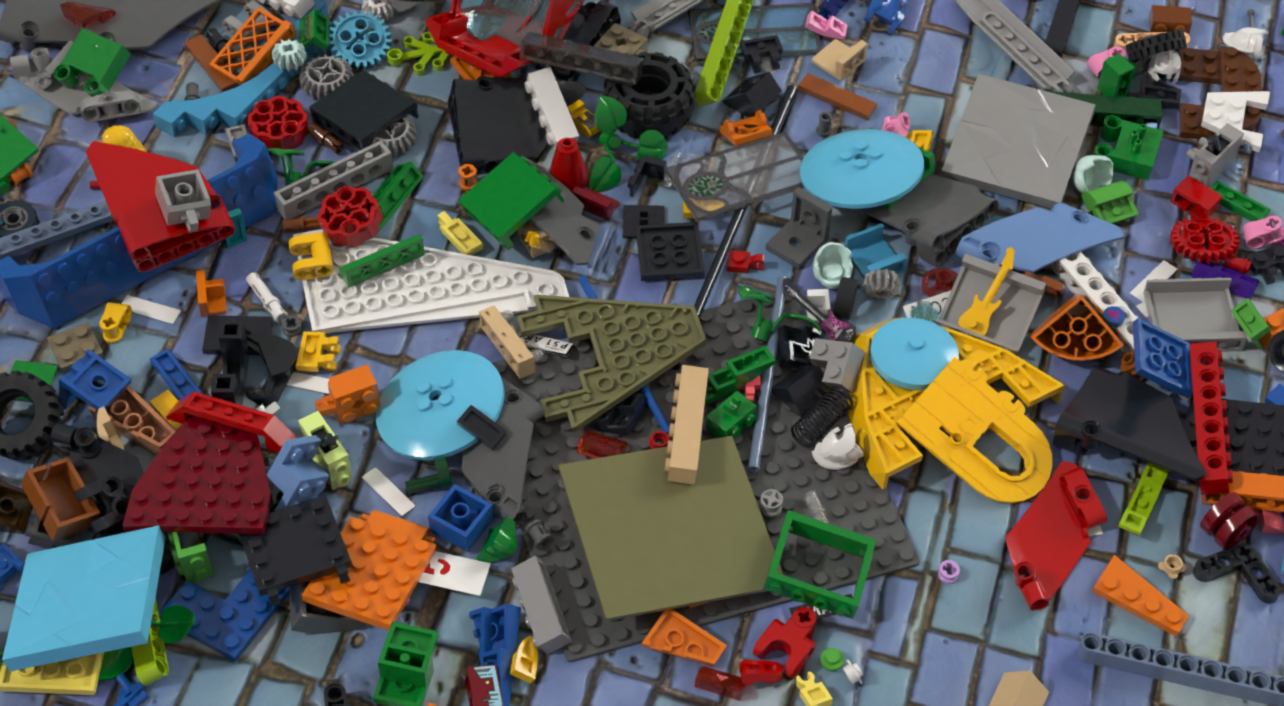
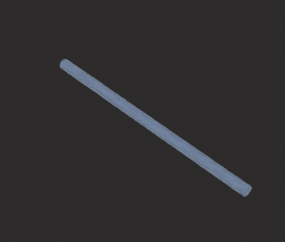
(767, 380)

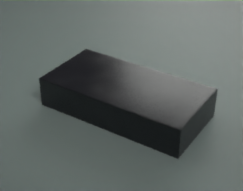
(481, 427)

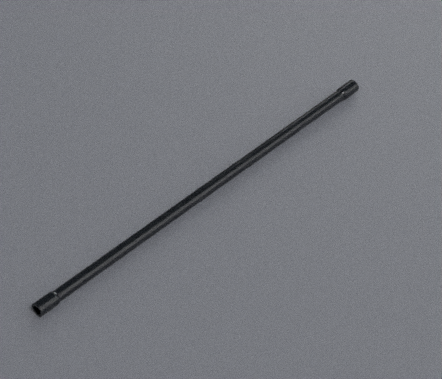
(787, 101)

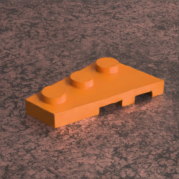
(683, 639)

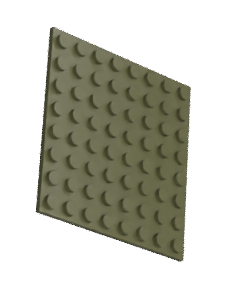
(668, 541)

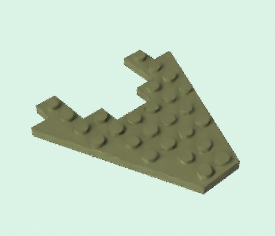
(630, 343)

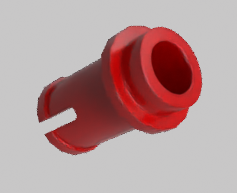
(1238, 264)

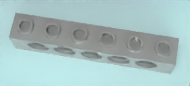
(349, 171)

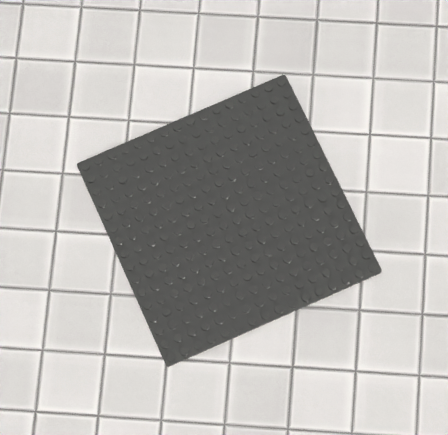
(848, 494)

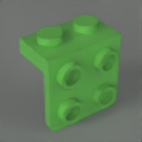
(191, 561)

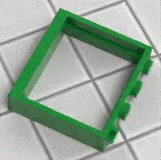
(830, 536)

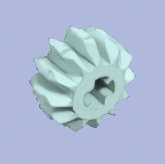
(289, 55)

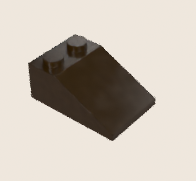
(13, 508)

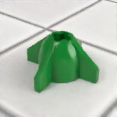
(500, 542)

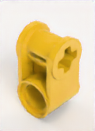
(115, 321)

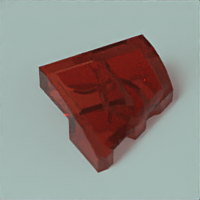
(85, 14)

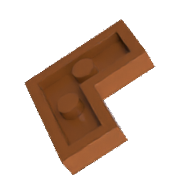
(1053, 287)

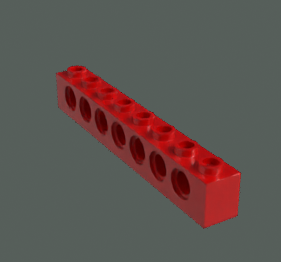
(1209, 417)

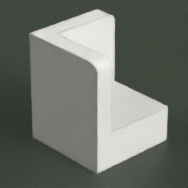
(819, 299)

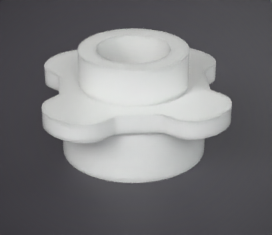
(853, 672)

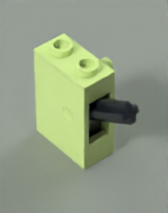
(330, 454)

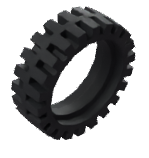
(1156, 44)

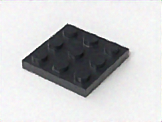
(669, 251)

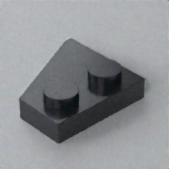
(1153, 89)

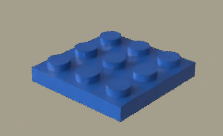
(1162, 358)

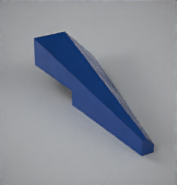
(497, 638)

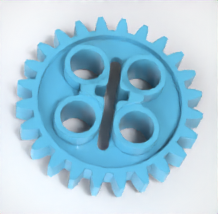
(348, 28)

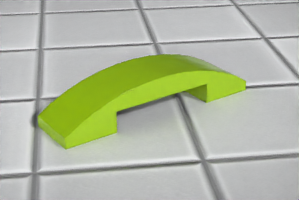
(1143, 499)

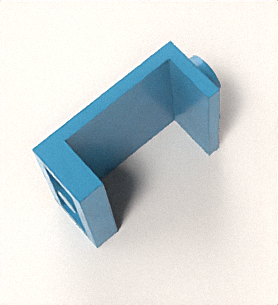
(872, 252)

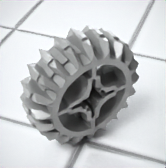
(324, 75)
(398, 136)

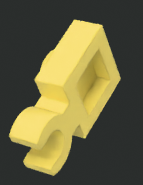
(812, 693)

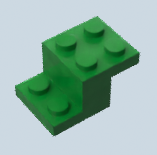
(405, 666)

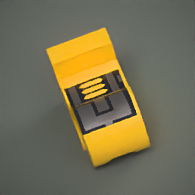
(583, 119)

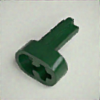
(441, 479)

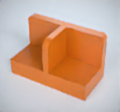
(210, 295)

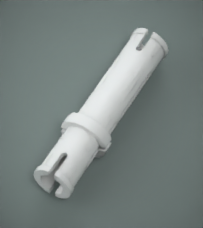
(270, 302)

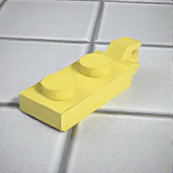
(459, 234)

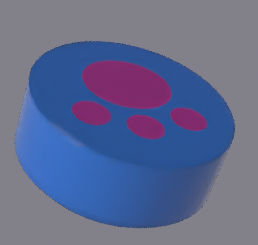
(1113, 316)

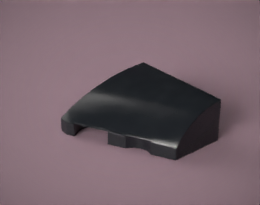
(796, 345)
(623, 416)

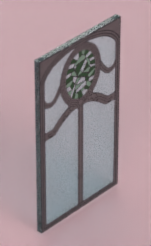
(783, 20)

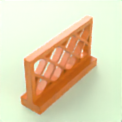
(263, 54)

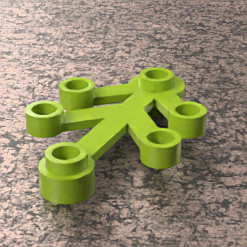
(426, 50)

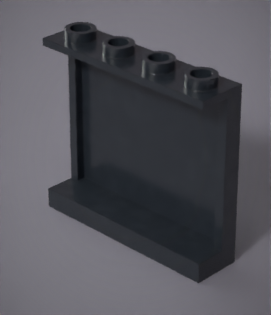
(361, 109)

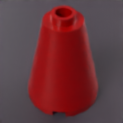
(569, 165)

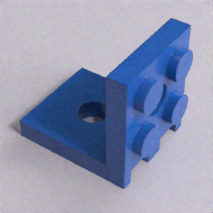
(82, 375)

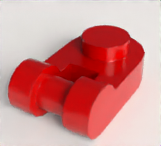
(760, 671)

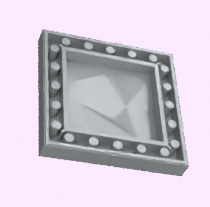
(1018, 141)

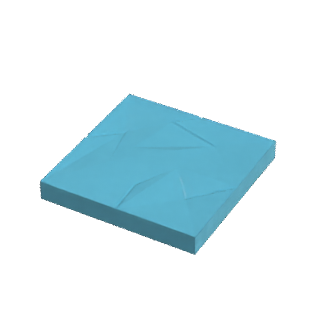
(85, 599)

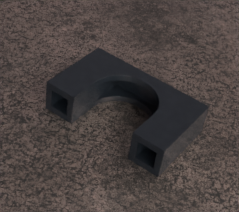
(235, 358)

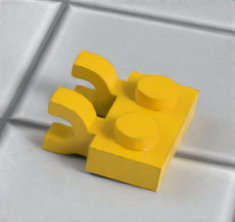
(311, 352)

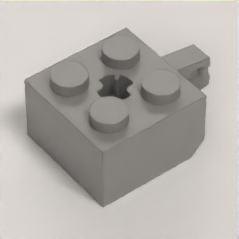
(183, 198)

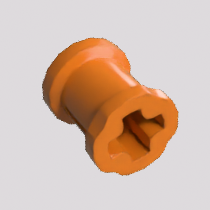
(20, 174)
(467, 177)

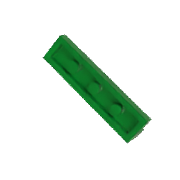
(396, 189)
(382, 261)

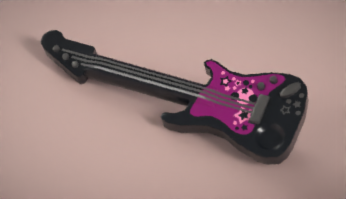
(831, 326)

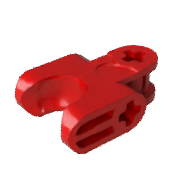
(791, 638)

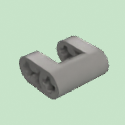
(232, 25)

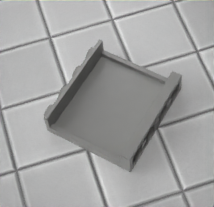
(1195, 311)
(1013, 318)

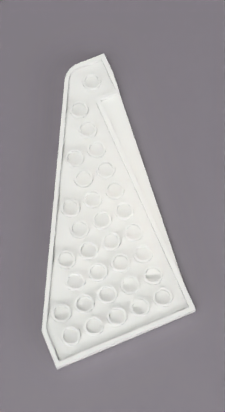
(422, 291)

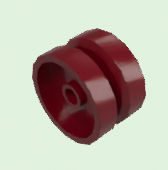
(1230, 520)

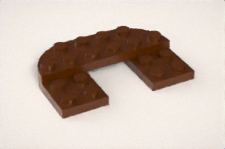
(1225, 67)

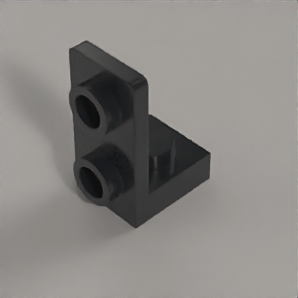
(648, 166)

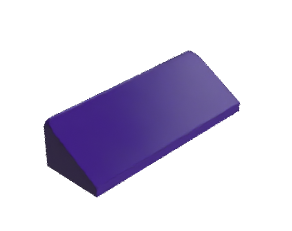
(1240, 285)

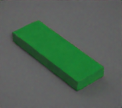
(1240, 203)

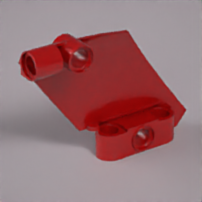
(1053, 534)

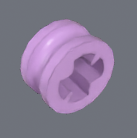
(942, 573)

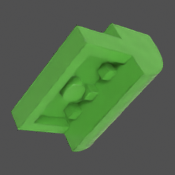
(1111, 202)

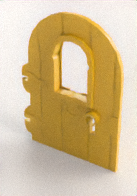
(965, 409)

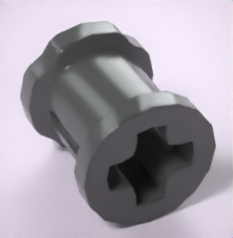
(539, 534)

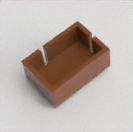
(56, 499)

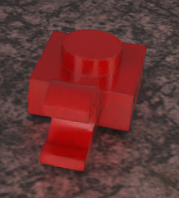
(741, 261)

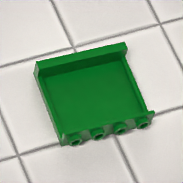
(509, 197)

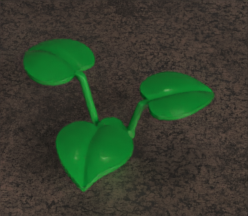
(608, 117)
(292, 176)
(762, 325)
(174, 626)

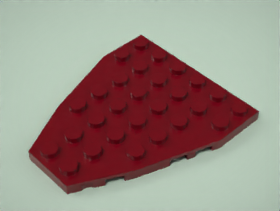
(203, 483)

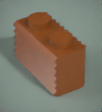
(1170, 18)

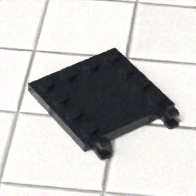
(296, 548)

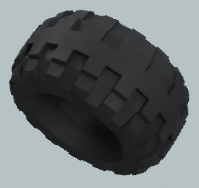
(659, 112)

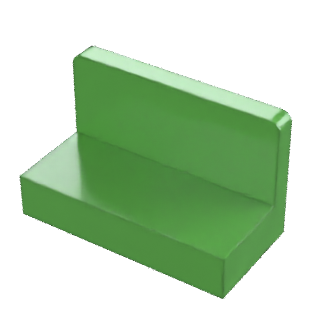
(1251, 321)

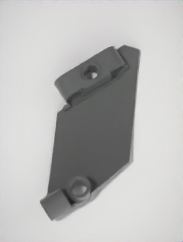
(501, 472)

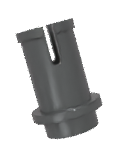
(192, 91)
(824, 128)

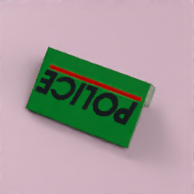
(314, 29)

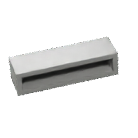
(541, 605)

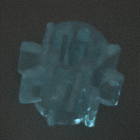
(924, 311)

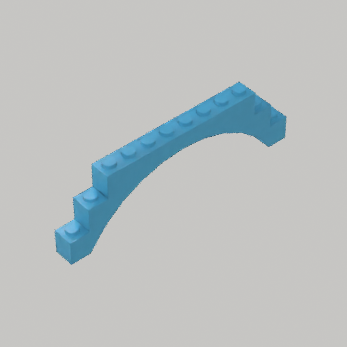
(234, 105)

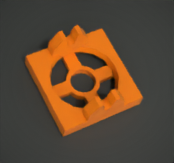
(761, 131)

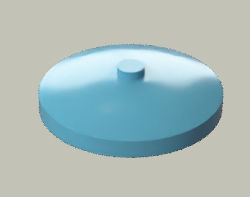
(911, 352)

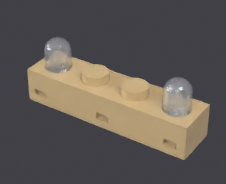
(507, 341)

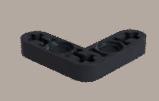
(1240, 563)

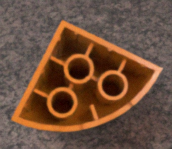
(1076, 332)

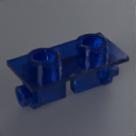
(830, 7)

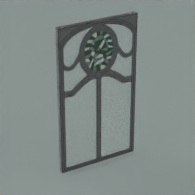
(738, 176)

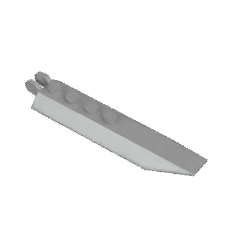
(658, 13)
(1020, 44)

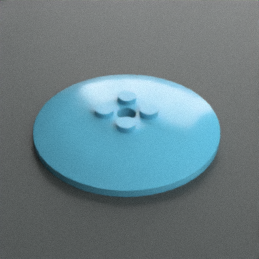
(862, 168)
(428, 428)

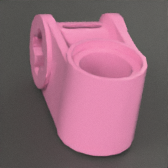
(1096, 61)
(897, 124)
(1262, 233)

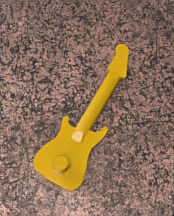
(978, 316)

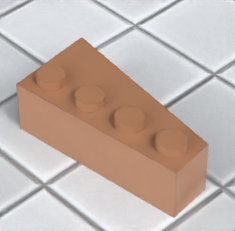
(137, 421)

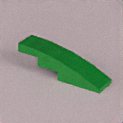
(738, 373)

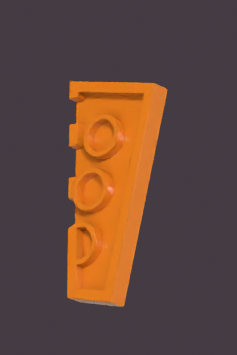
(1134, 594)

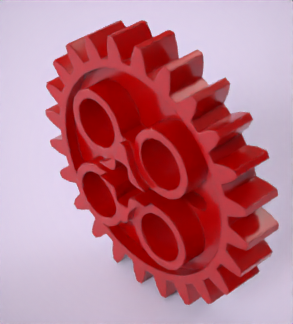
(1190, 239)

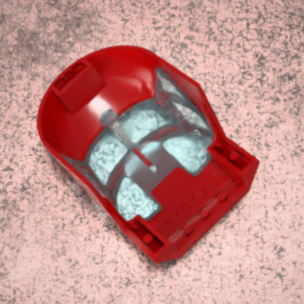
(492, 30)

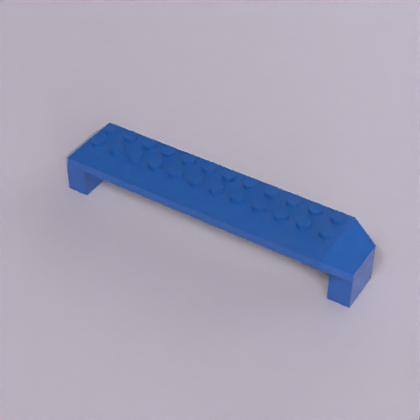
(103, 267)

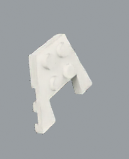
(1230, 108)

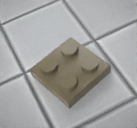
(73, 344)

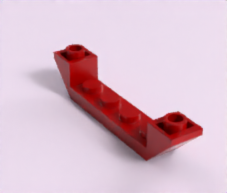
(234, 416)

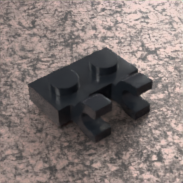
(762, 47)
(1267, 261)

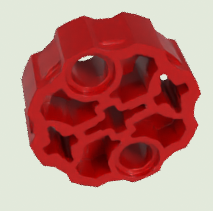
(279, 122)
(350, 216)

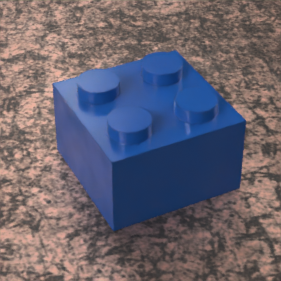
(460, 517)

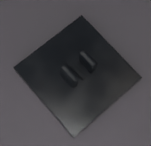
(640, 215)

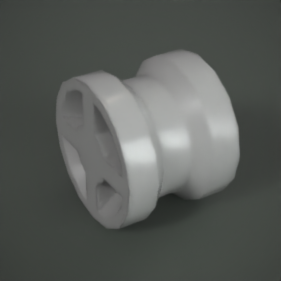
(767, 499)

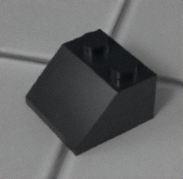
(753, 94)

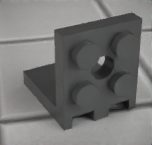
(807, 227)

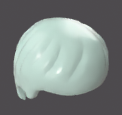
(1092, 173)
(831, 264)

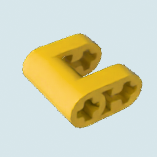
(321, 256)

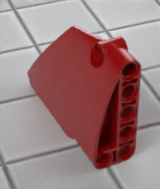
(128, 187)

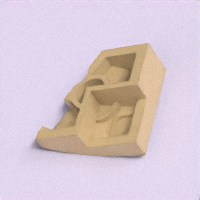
(106, 429)

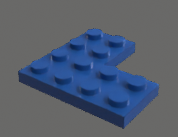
(227, 624)

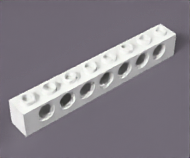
(1085, 280)

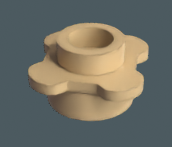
(1176, 562)

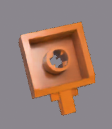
(350, 395)

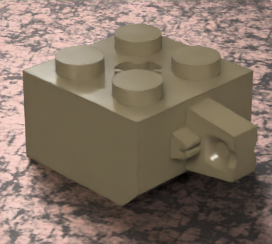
(623, 41)

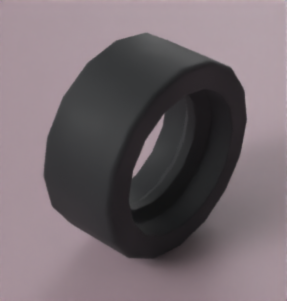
(845, 297)

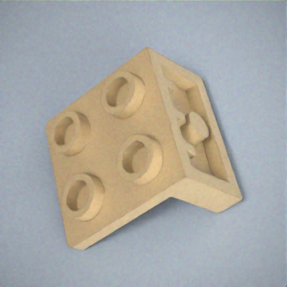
(840, 59)

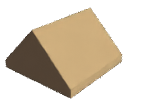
(1019, 689)

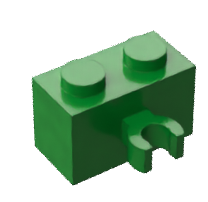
(1116, 76)
(731, 416)

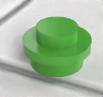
(832, 659)

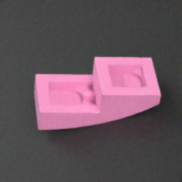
(830, 28)

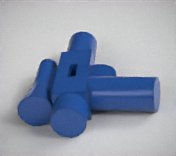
(130, 694)

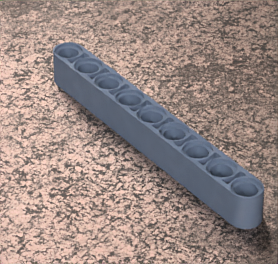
(1173, 672)

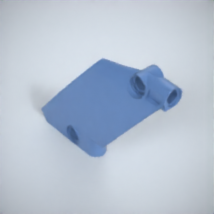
(1038, 237)

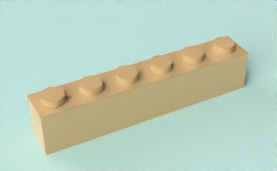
(688, 424)

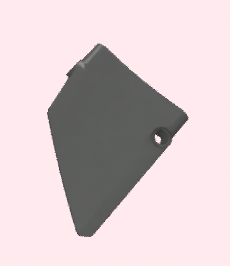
(937, 216)

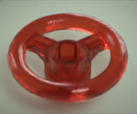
(943, 281)

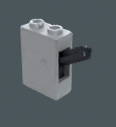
(1215, 155)

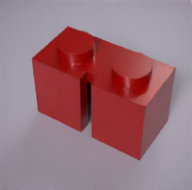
(1193, 192)

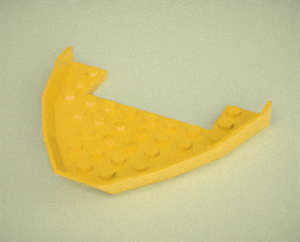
(882, 404)

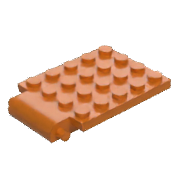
(386, 566)

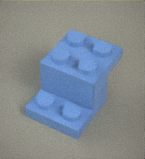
(297, 472)

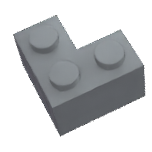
(840, 360)

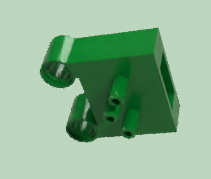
(94, 58)
(1134, 149)

